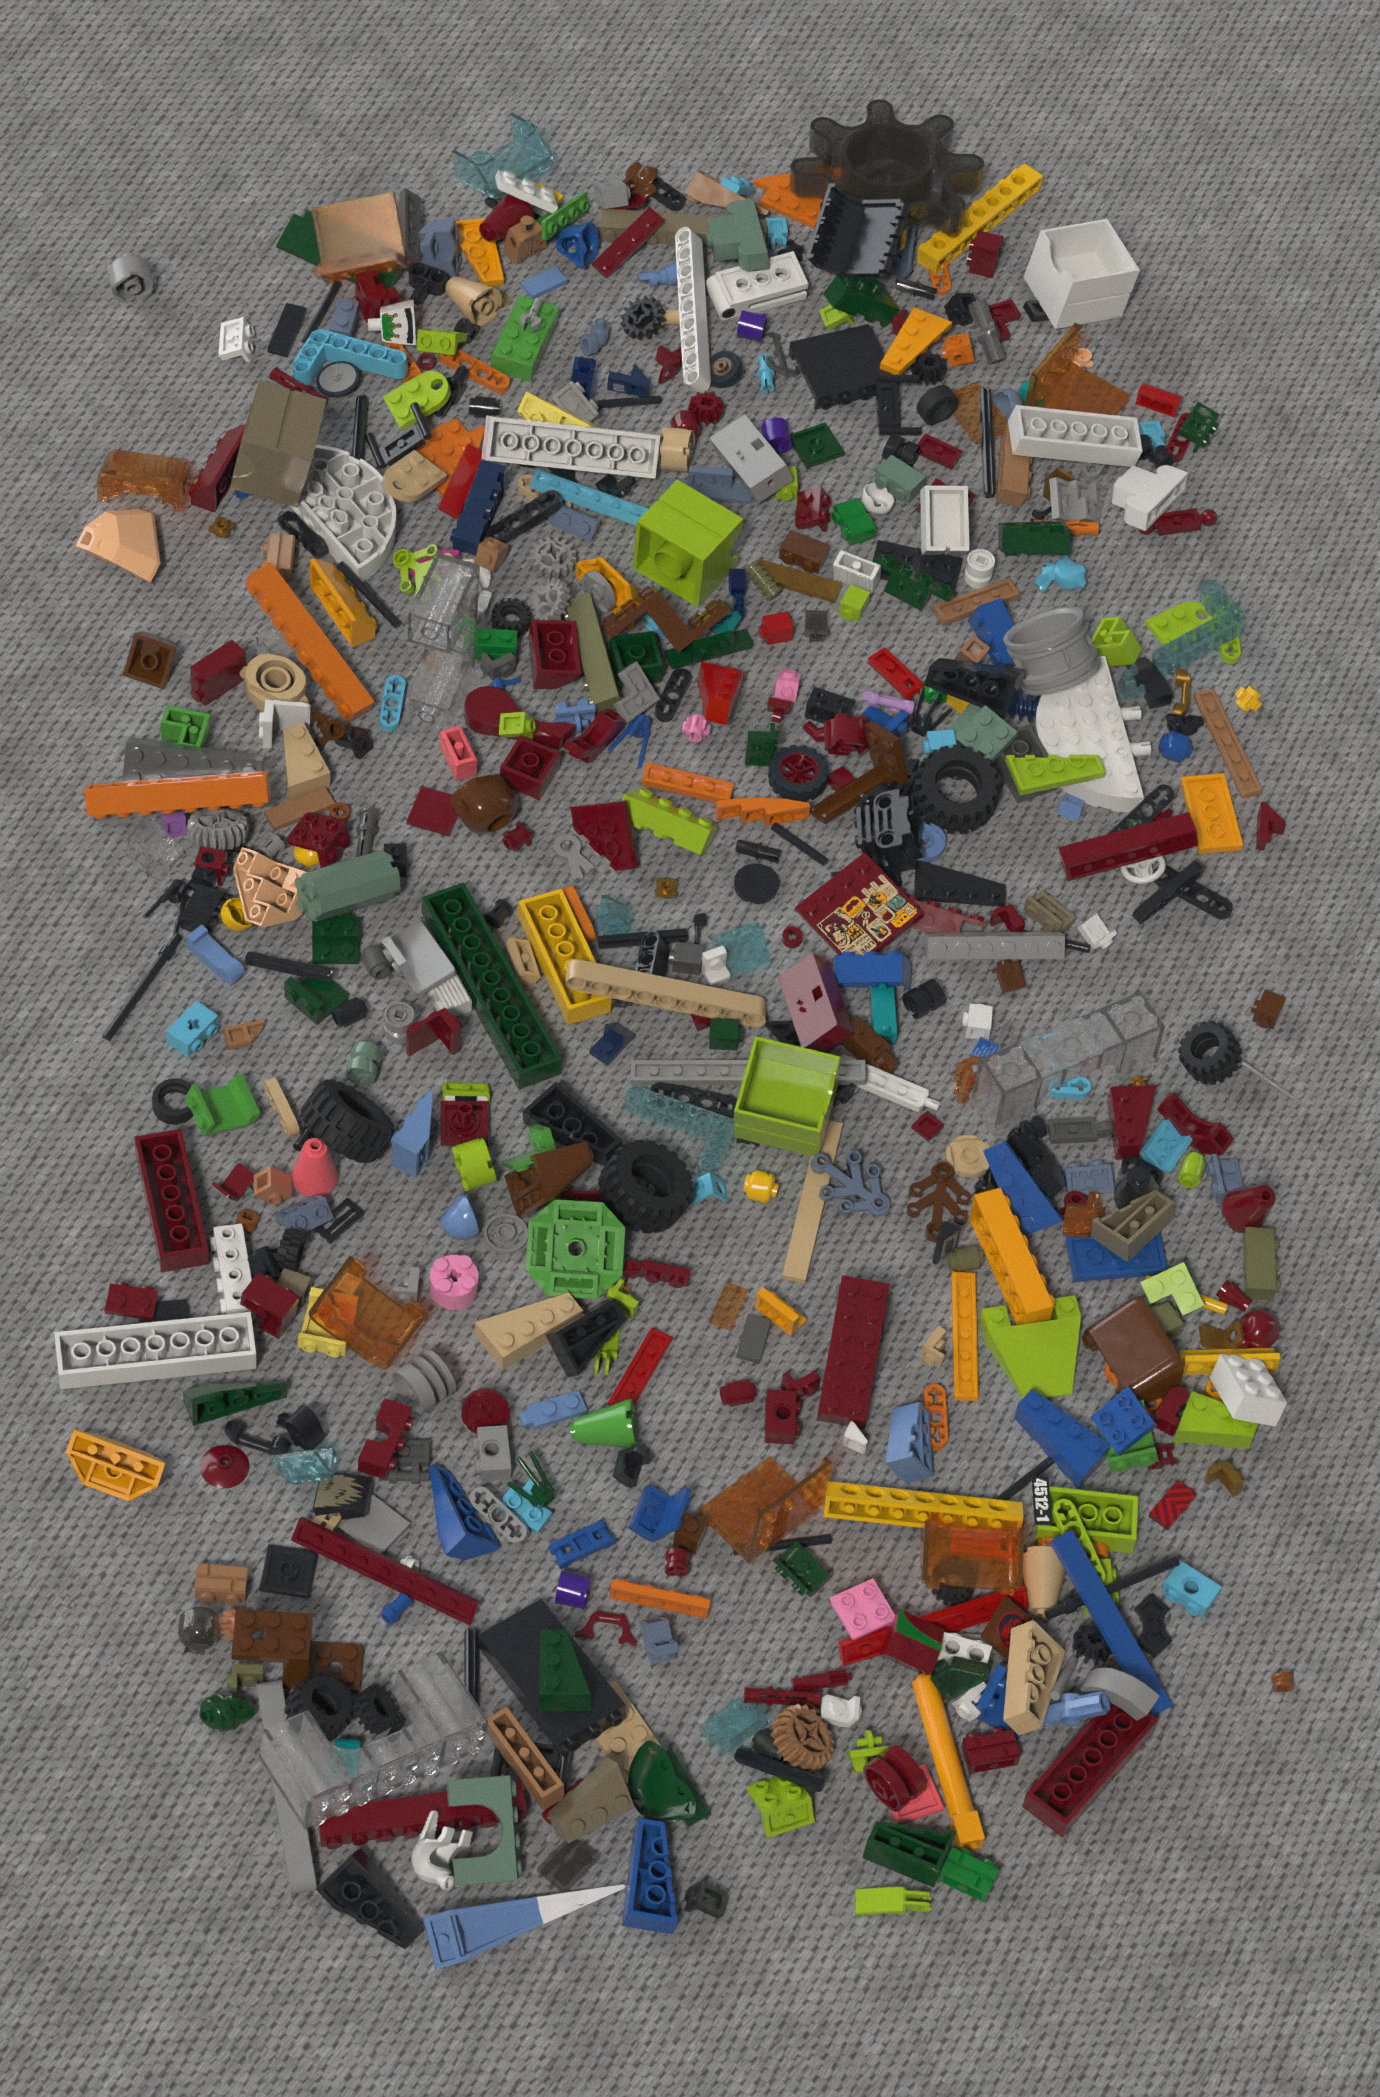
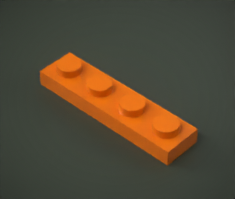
(686, 783)
(658, 1598)

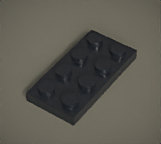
(940, 567)

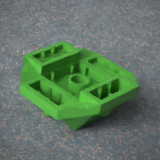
(581, 1274)

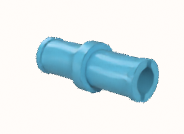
(765, 374)

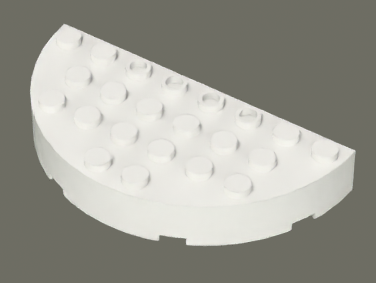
(348, 510)

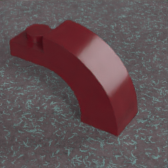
(597, 736)
(1206, 1136)

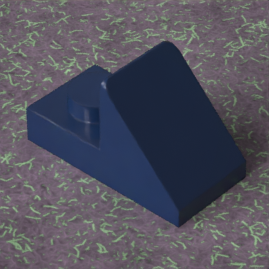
(633, 384)
(611, 1043)

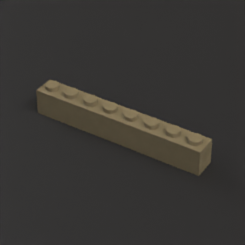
(615, 222)

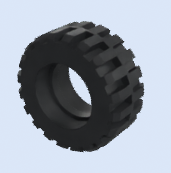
(963, 764)
(347, 1121)
(657, 1167)

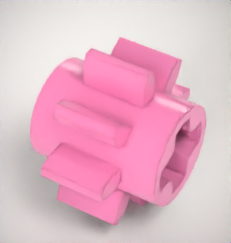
(696, 728)

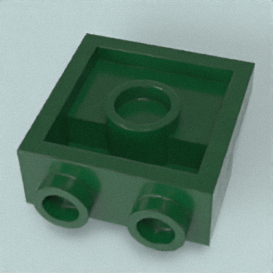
(336, 940)

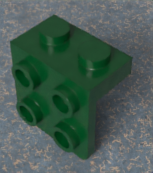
(314, 997)

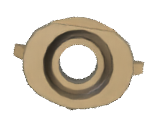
(273, 679)

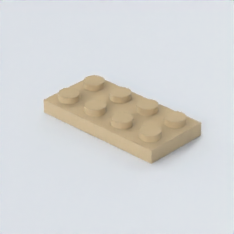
(623, 1741)

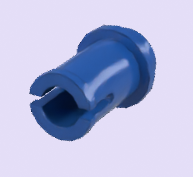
(396, 1608)

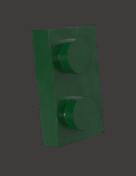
(802, 1570)

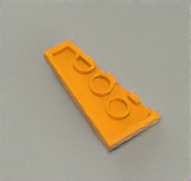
(480, 253)
(913, 339)

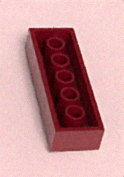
(171, 1200)
(853, 1351)
(1087, 1768)

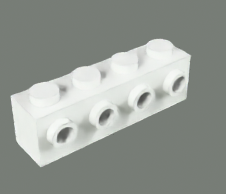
(232, 1266)

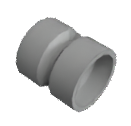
(397, 1019)

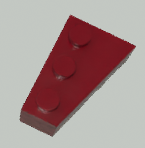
(1129, 1115)

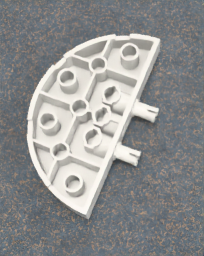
(1090, 722)

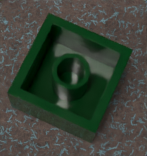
(636, 648)

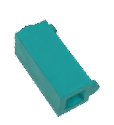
(883, 1012)

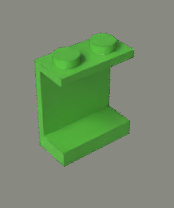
(223, 1107)
(1140, 1454)

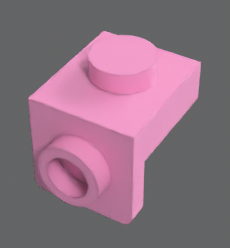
(787, 685)

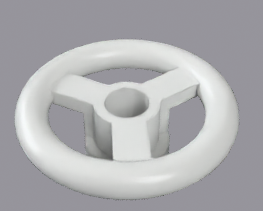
(1144, 871)

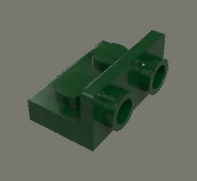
(1198, 425)
(761, 746)

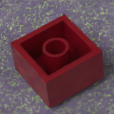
(530, 767)

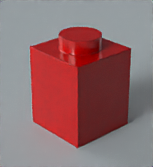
(776, 628)

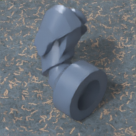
(599, 335)

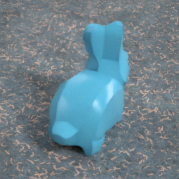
(1064, 573)

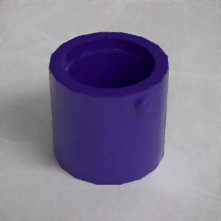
(751, 326)
(777, 434)
(572, 1590)

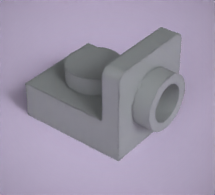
(410, 1291)

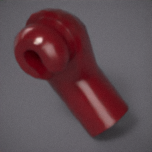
(815, 733)

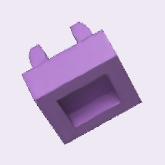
(174, 824)

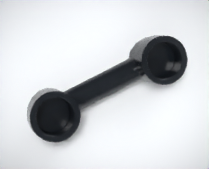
(278, 1446)

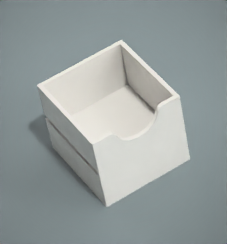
(1081, 273)

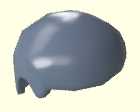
(1006, 401)

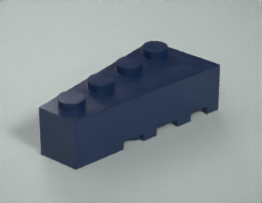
(479, 507)

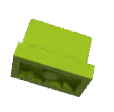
(781, 1805)

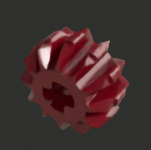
(706, 407)

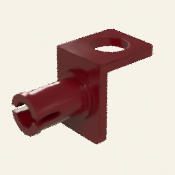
(669, 361)

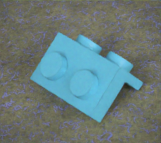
(1165, 1147)

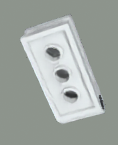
(757, 289)

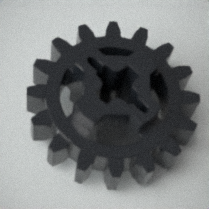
(642, 317)

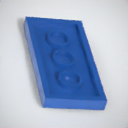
(1094, 1261)

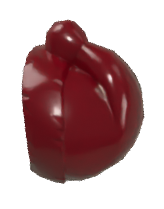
(1259, 1329)

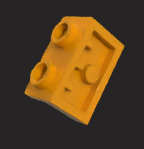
(779, 1311)

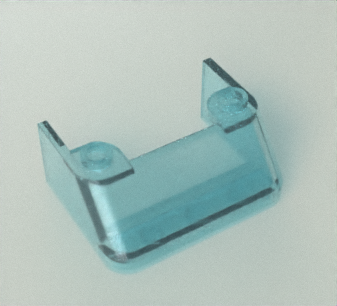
(524, 157)

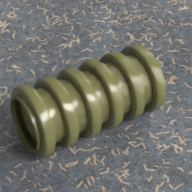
(763, 580)

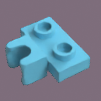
(534, 1517)

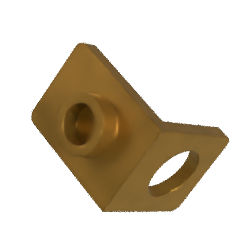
(1218, 1339)

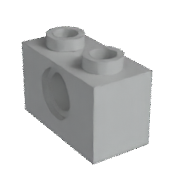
(493, 1440)

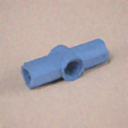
(1075, 1707)

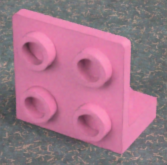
(862, 1609)

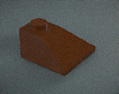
(150, 659)

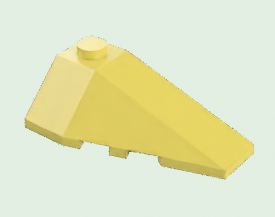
(541, 410)

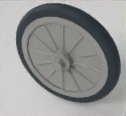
(338, 379)

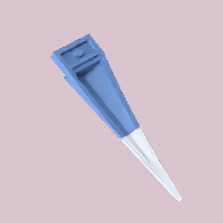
(472, 1930)

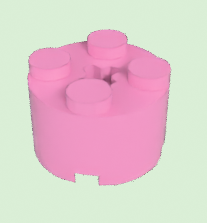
(454, 1281)

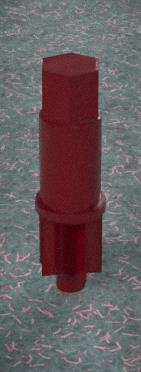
(821, 1680)

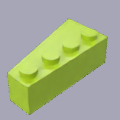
(669, 821)

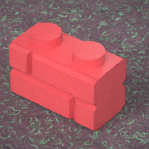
(458, 753)

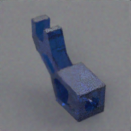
(737, 589)

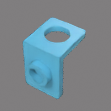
(706, 1186)

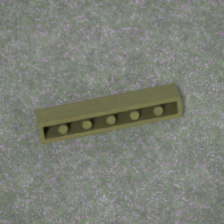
(594, 653)

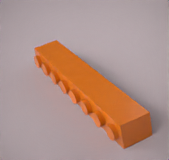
(309, 642)
(177, 793)

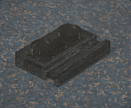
(568, 1864)

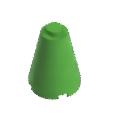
(608, 1426)

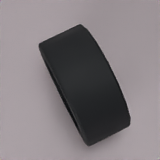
(937, 404)
(170, 1116)

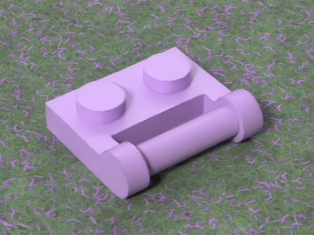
(893, 704)

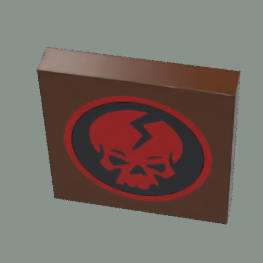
(998, 1629)

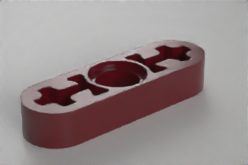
(1173, 442)

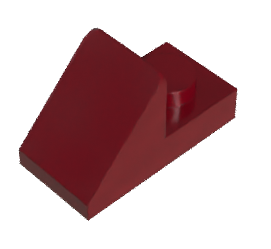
(1267, 823)

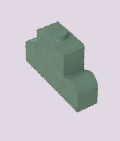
(738, 236)

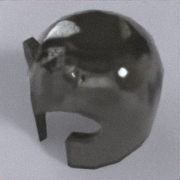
(198, 1629)

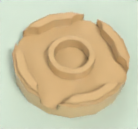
(967, 1163)

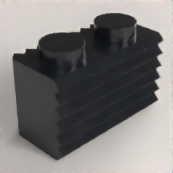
(202, 908)

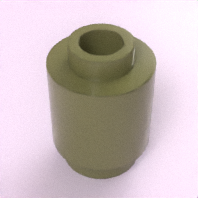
(964, 1258)

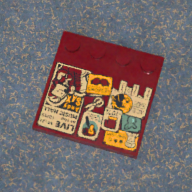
(859, 909)

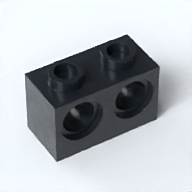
(824, 705)

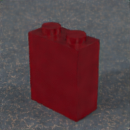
(217, 673)

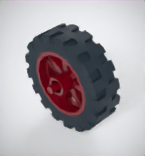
(795, 760)

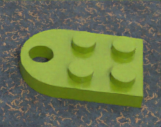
(418, 390)
(1176, 621)

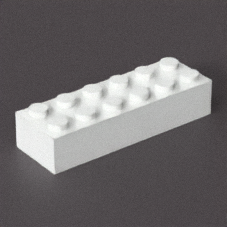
(1074, 436)

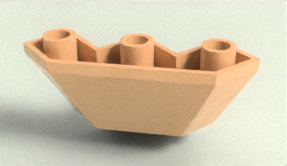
(125, 540)
(266, 889)

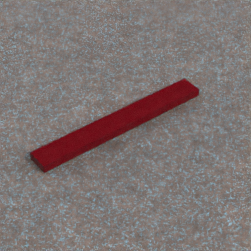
(385, 1570)

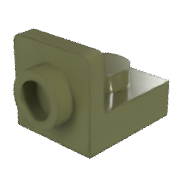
(246, 1674)

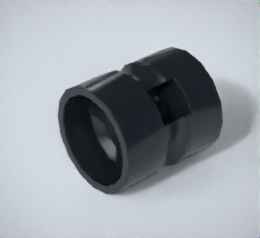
(904, 451)
(924, 998)

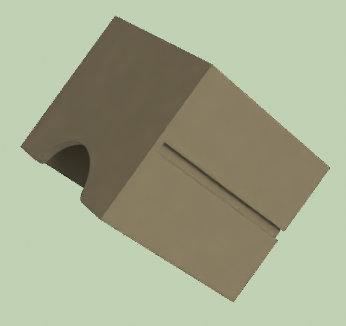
(278, 443)

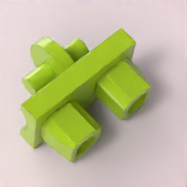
(859, 1757)

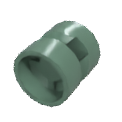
(364, 1062)

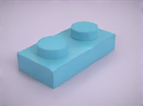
(738, 185)

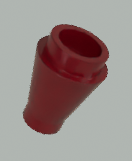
(1233, 1296)

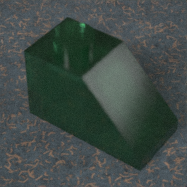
(958, 1675)

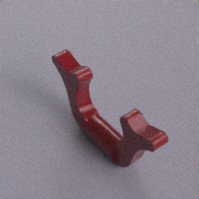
(618, 1619)

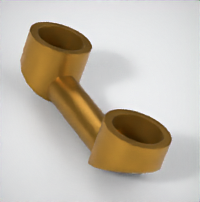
(1182, 679)

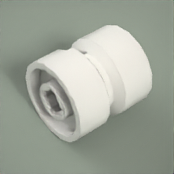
(979, 568)

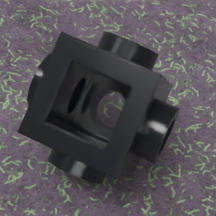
(958, 309)

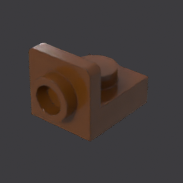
(1009, 975)

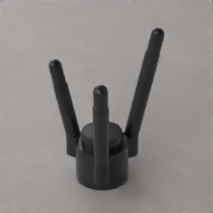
(922, 723)
(175, 893)

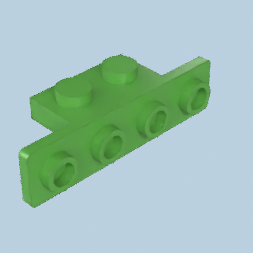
(563, 216)

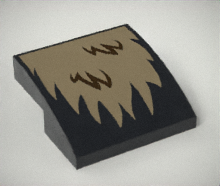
(343, 1495)

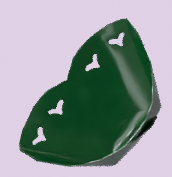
(658, 1786)

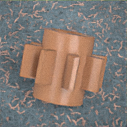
(226, 1623)

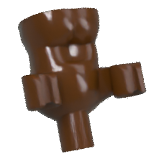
(330, 728)

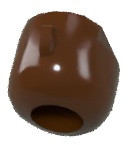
(484, 804)

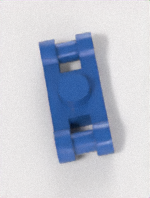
(582, 1544)

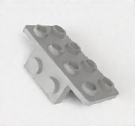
(417, 958)

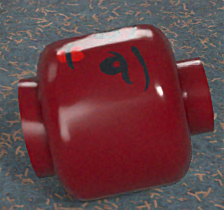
(686, 420)

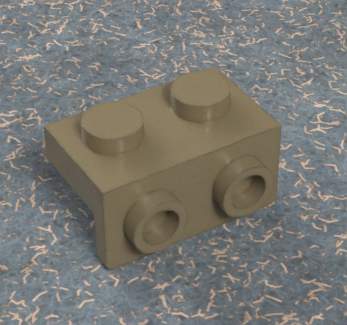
(1048, 913)

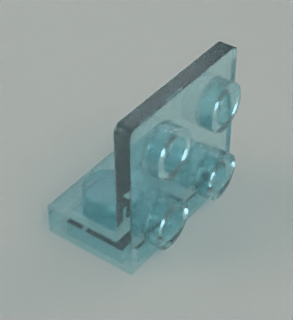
(744, 949)
(306, 1465)

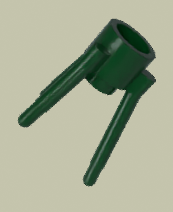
(541, 1493)

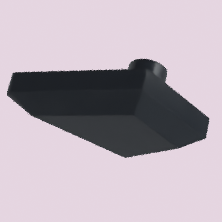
(783, 1031)

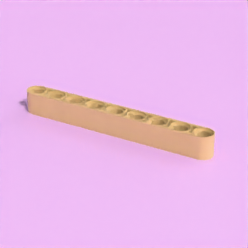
(665, 992)

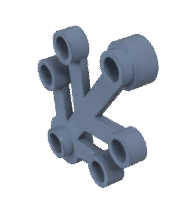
(853, 1186)

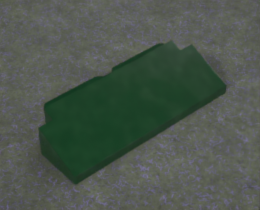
(301, 241)

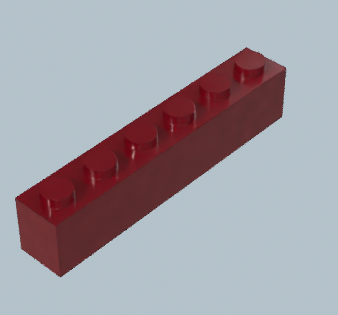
(1128, 846)

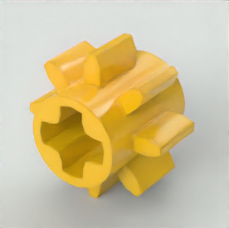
(1248, 698)

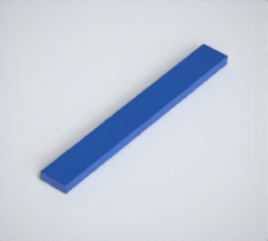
(1107, 1616)

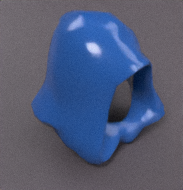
(585, 240)

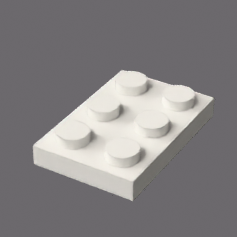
(526, 191)

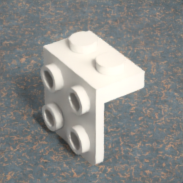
(281, 715)

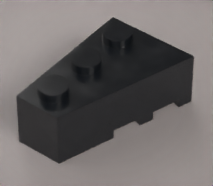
(584, 1335)

